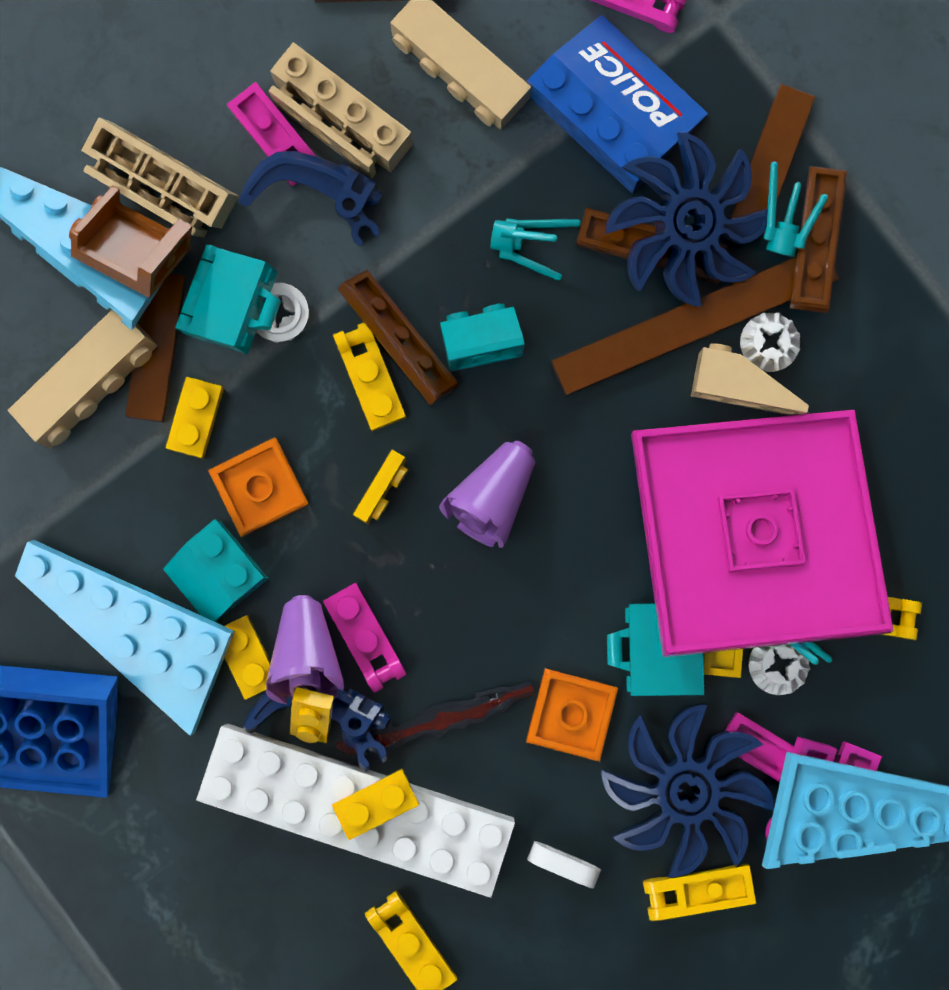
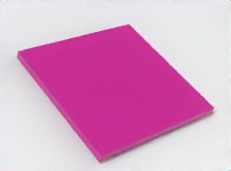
(760, 533)

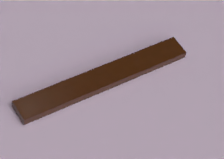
(676, 328)

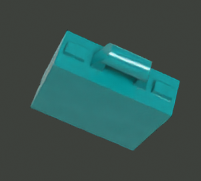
(229, 300)
(649, 670)

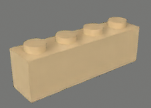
(460, 61)
(82, 380)

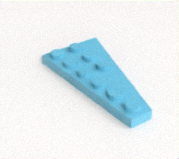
(45, 221)
(148, 639)
(850, 812)

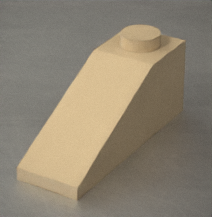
(737, 381)

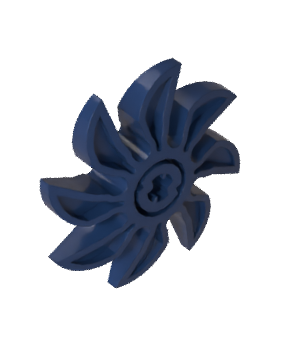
(680, 203)
(692, 811)

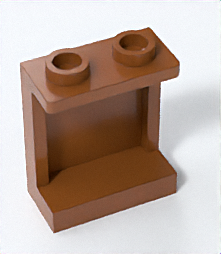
(128, 244)

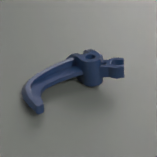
(338, 182)
(351, 710)

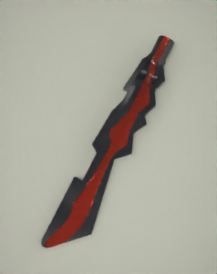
(442, 717)

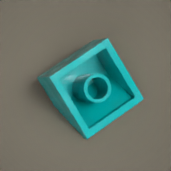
(482, 337)
(214, 571)

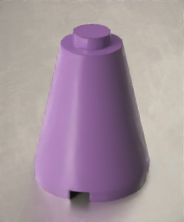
(492, 494)
(303, 653)

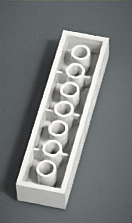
(296, 792)

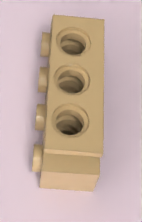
(342, 106)
(161, 172)

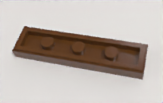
(775, 144)
(619, 242)
(817, 260)
(398, 337)
(152, 381)

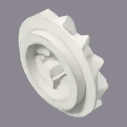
(290, 326)
(771, 359)
(772, 681)

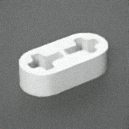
(564, 864)

